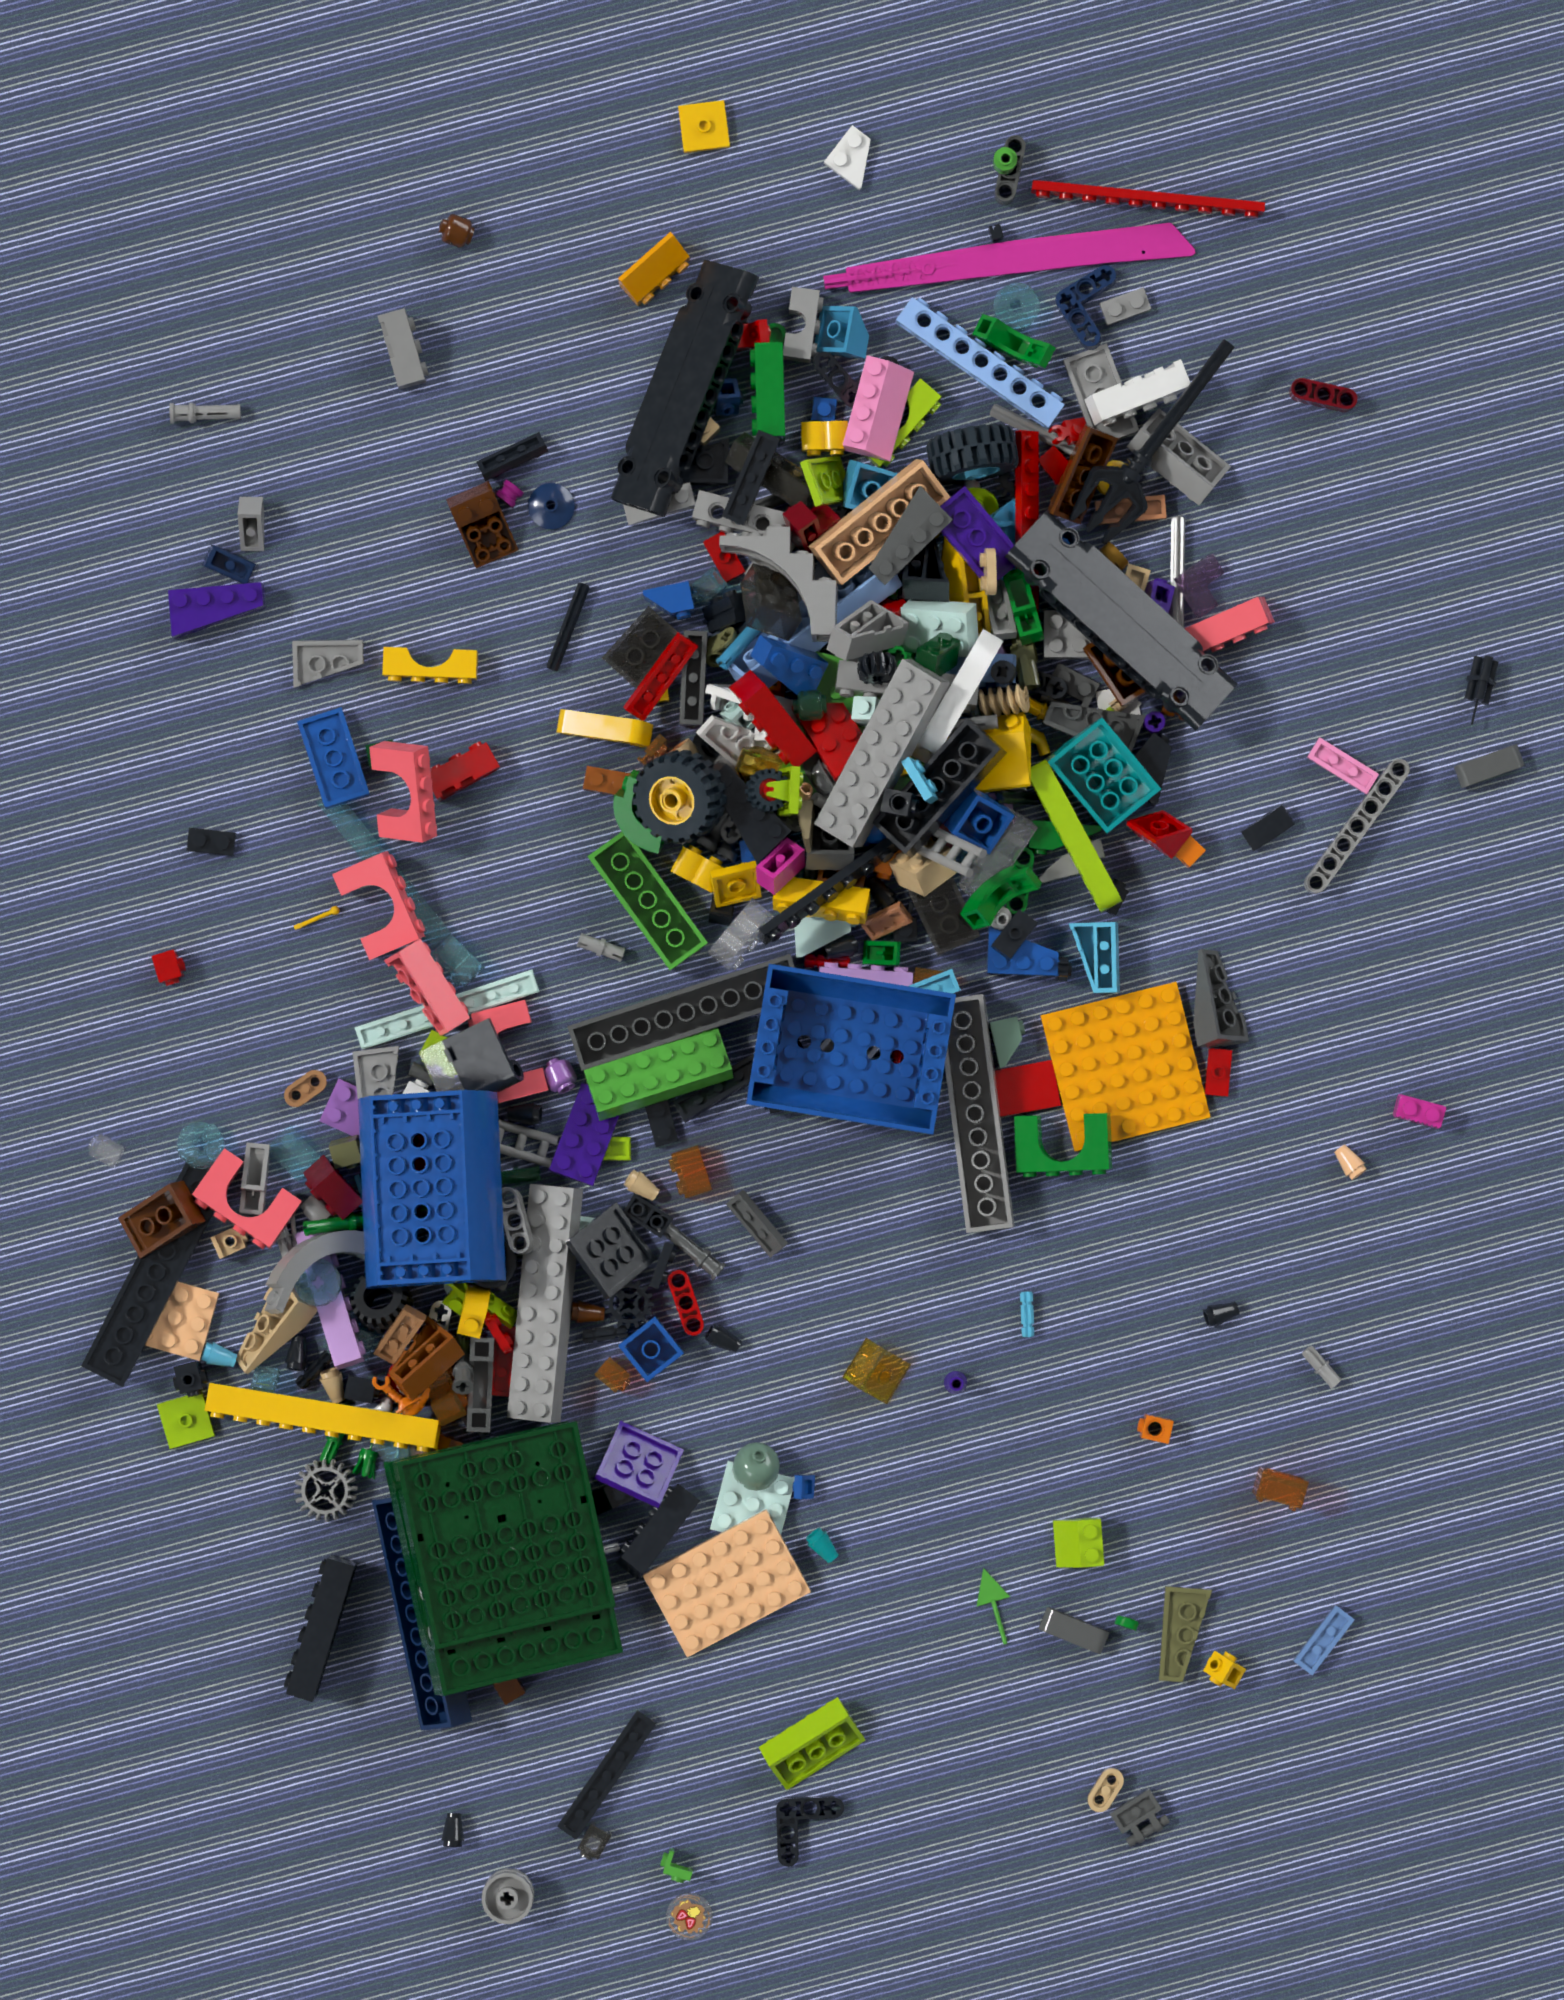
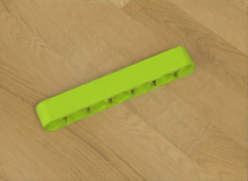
(1074, 836)

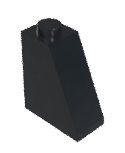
(1154, 758)

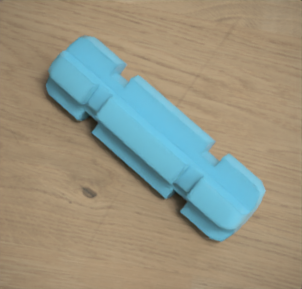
(1027, 1314)

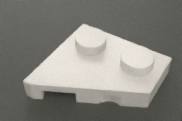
(850, 157)

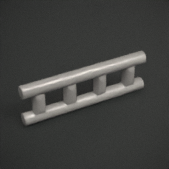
(958, 845)
(524, 1132)

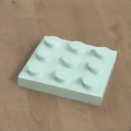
(739, 1503)

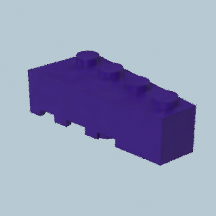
(208, 606)

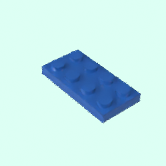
(333, 758)

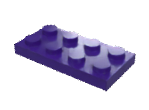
(974, 531)
(583, 1141)

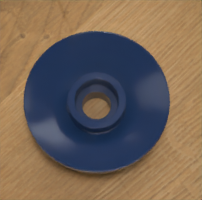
(551, 518)

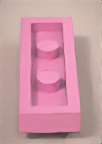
(1342, 765)

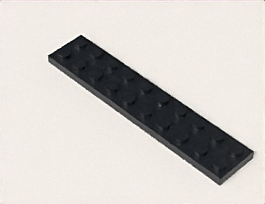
(143, 1299)

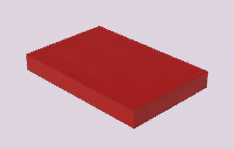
(1027, 1088)

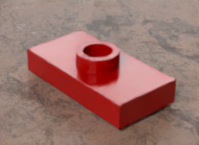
(726, 563)
(1218, 1072)

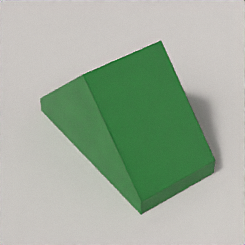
(881, 953)

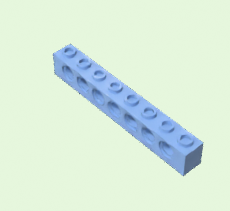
(966, 362)

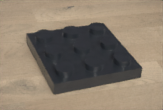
(611, 1250)

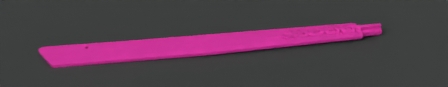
(1018, 257)

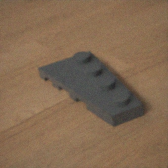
(913, 531)

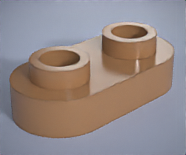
(305, 1088)

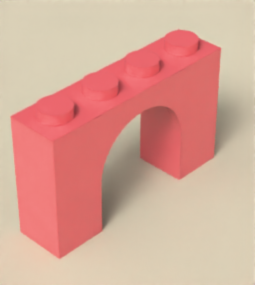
(413, 766)
(404, 925)
(507, 1017)
(264, 1227)

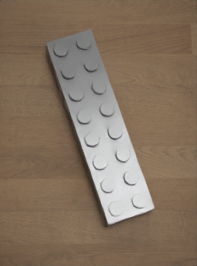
(877, 757)

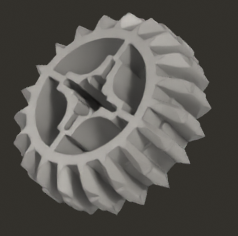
(318, 1480)

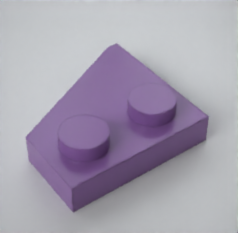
(342, 1109)

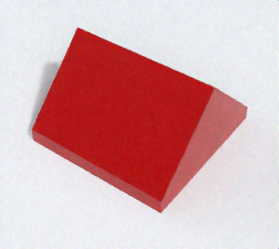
(1161, 831)

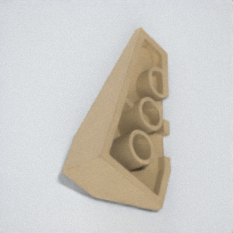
(273, 1331)

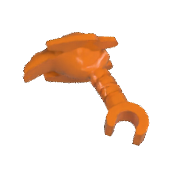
(405, 1404)

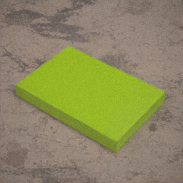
(825, 479)

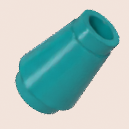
(820, 1542)

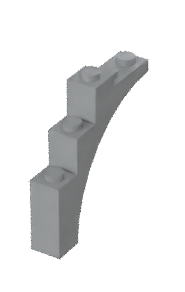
(797, 567)

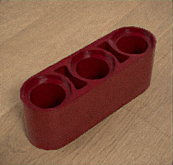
(1334, 392)

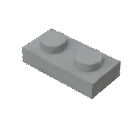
(1125, 306)

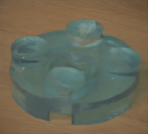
(1027, 299)
(192, 1155)
(327, 1292)

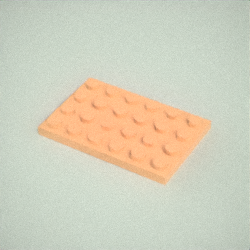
(726, 1583)

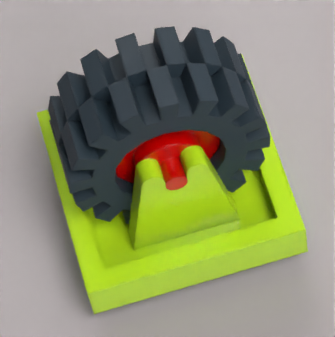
(776, 790)

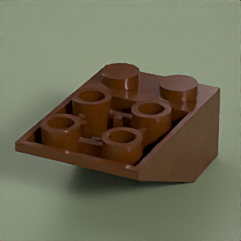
(482, 524)

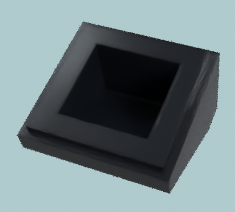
(721, 915)

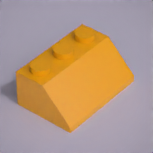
(654, 270)

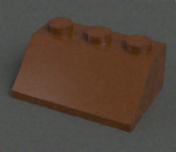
(1118, 682)

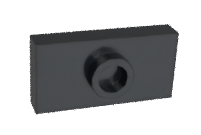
(1014, 934)

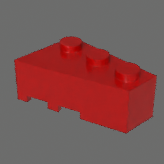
(463, 770)

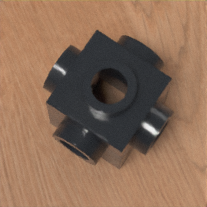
(183, 1374)

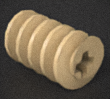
(1004, 701)

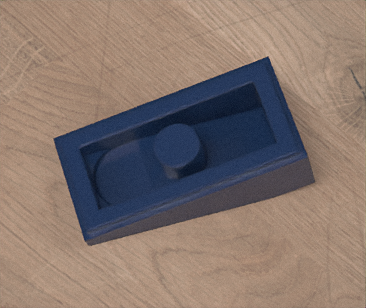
(228, 564)

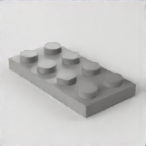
(1092, 373)

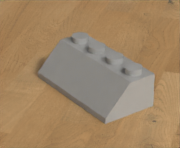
(1182, 459)

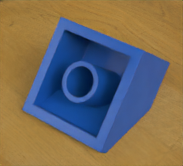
(672, 599)

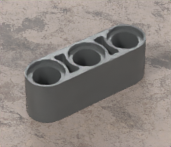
(1010, 181)
(1489, 766)
(1073, 1630)

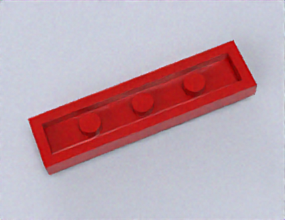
(660, 676)

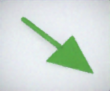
(991, 1592)

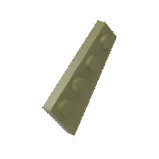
(1180, 1627)

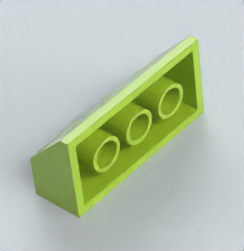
(811, 1743)

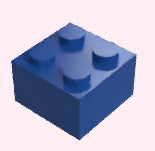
(980, 820)
(651, 1348)

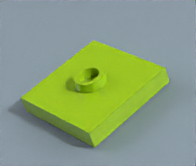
(185, 1420)

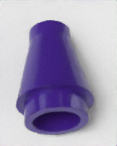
(952, 1376)

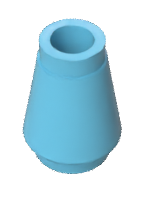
(218, 1355)

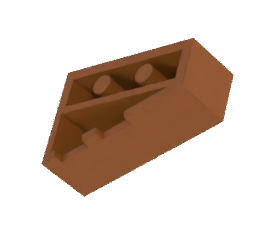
(426, 1360)

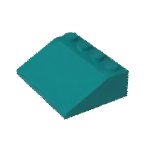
(1103, 774)

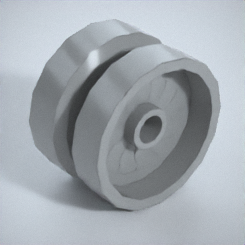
(508, 1910)

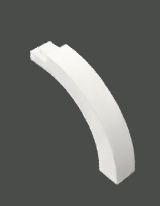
(958, 695)

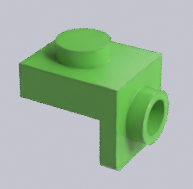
(677, 1872)

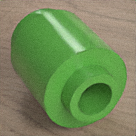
(1002, 167)

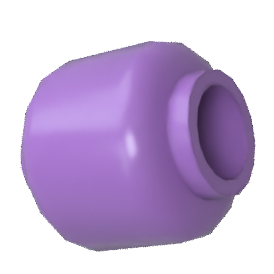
(560, 1075)

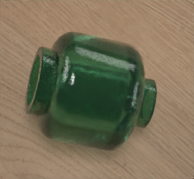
(810, 705)

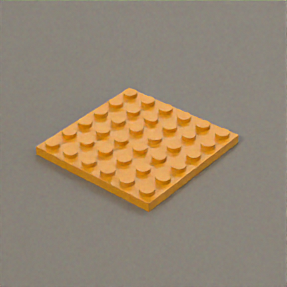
(1127, 1061)

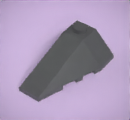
(1215, 1012)

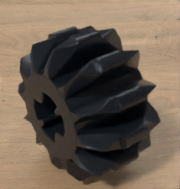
(876, 667)

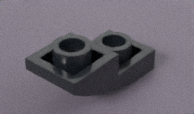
(1268, 827)
(647, 1215)

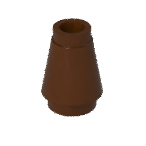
(586, 1312)

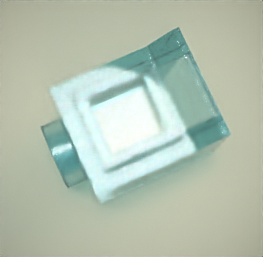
(708, 586)

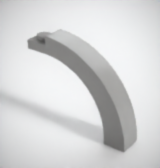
(304, 1255)

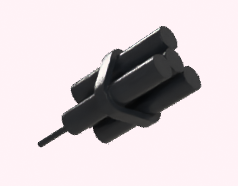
(1481, 681)

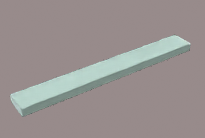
(474, 999)

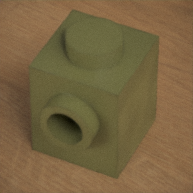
(345, 1152)

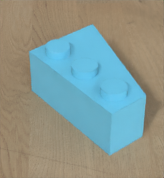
(1100, 954)

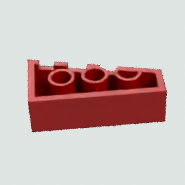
(772, 719)

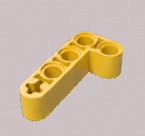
(605, 727)

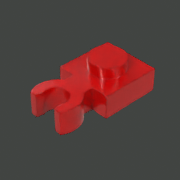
(1068, 430)

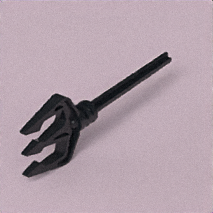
(1125, 480)

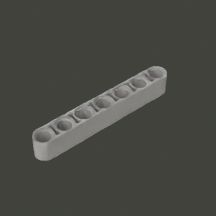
(1365, 818)

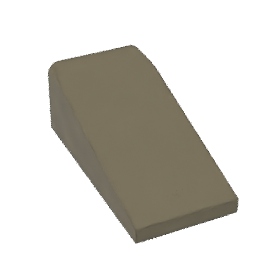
(806, 820)

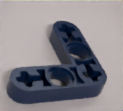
(1078, 299)

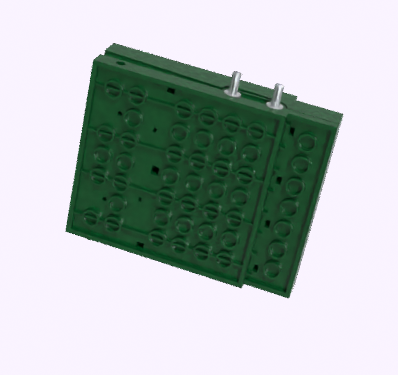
(504, 1557)

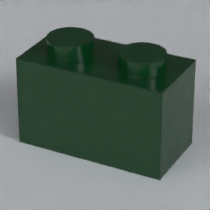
(939, 653)

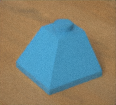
(842, 332)

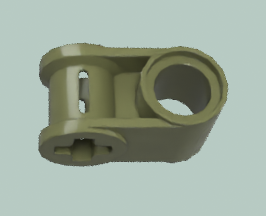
(718, 644)

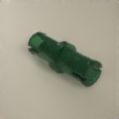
(520, 1175)

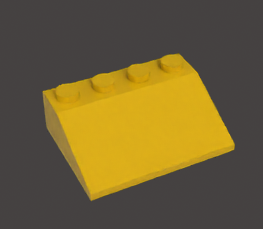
(1015, 767)

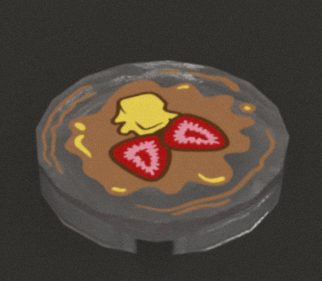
(689, 1916)

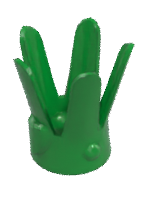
(367, 1460)

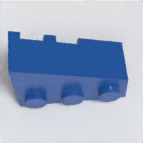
(790, 664)
(1028, 960)

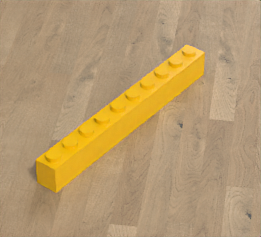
(323, 1416)

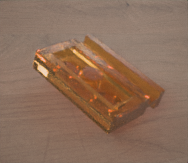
(655, 749)

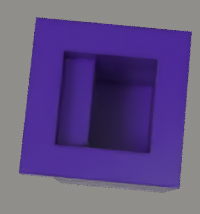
(1163, 592)

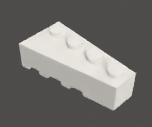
(1137, 394)

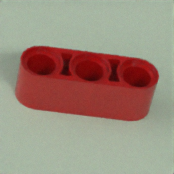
(686, 1314)

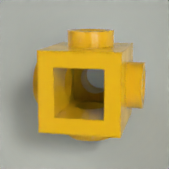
(1224, 1669)

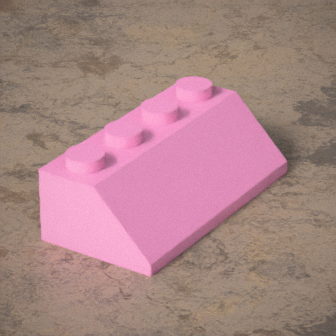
(878, 409)

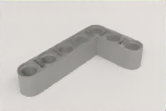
(509, 1211)

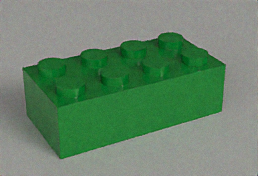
(769, 387)

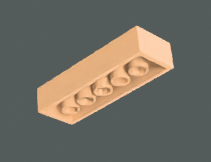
(863, 531)

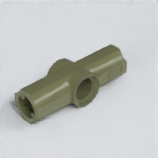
(1025, 663)

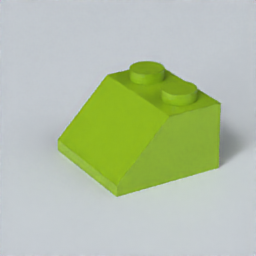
(1078, 1542)

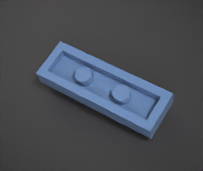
(1323, 1640)

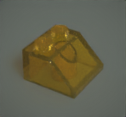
(876, 1371)

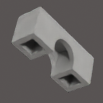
(800, 346)

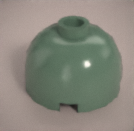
(756, 1466)

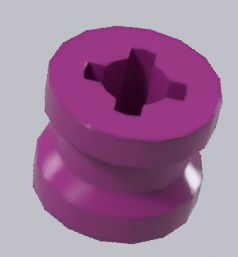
(509, 493)

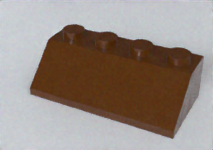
(1091, 450)

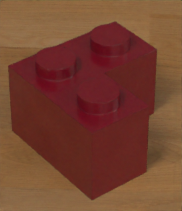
(808, 523)
(329, 1184)

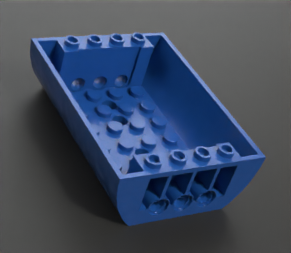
(855, 1017)
(456, 1186)

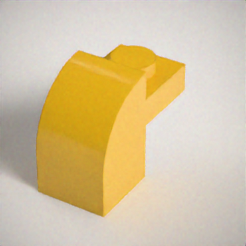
(474, 1310)

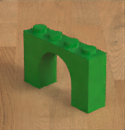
(1033, 1158)

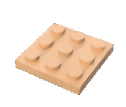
(185, 1321)

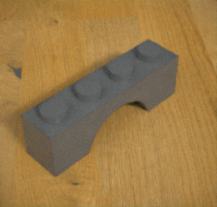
(481, 1397)

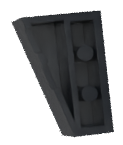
(925, 576)

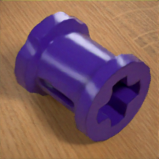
(1157, 716)

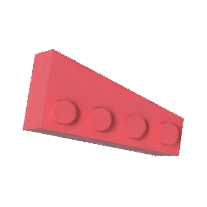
(1232, 624)
(429, 986)

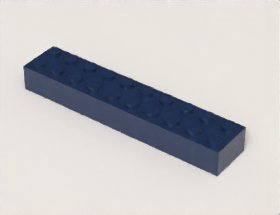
(432, 1709)

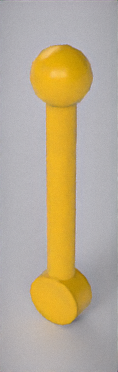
(334, 910)

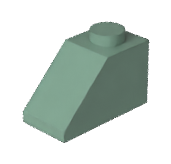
(1006, 1038)

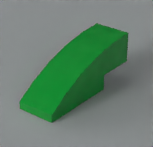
(1023, 607)

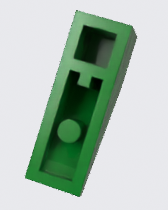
(1047, 838)

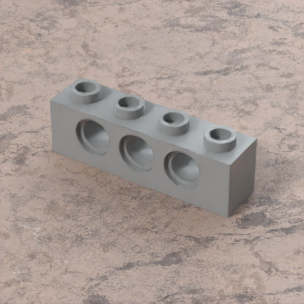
(708, 502)

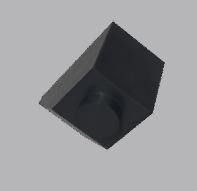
(608, 1498)

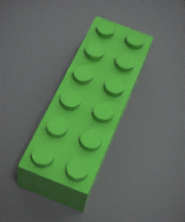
(648, 900)
(658, 1074)

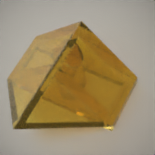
(755, 759)

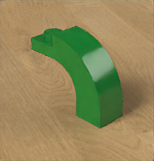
(1013, 343)
(627, 818)
(996, 892)

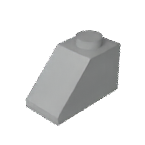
(251, 523)

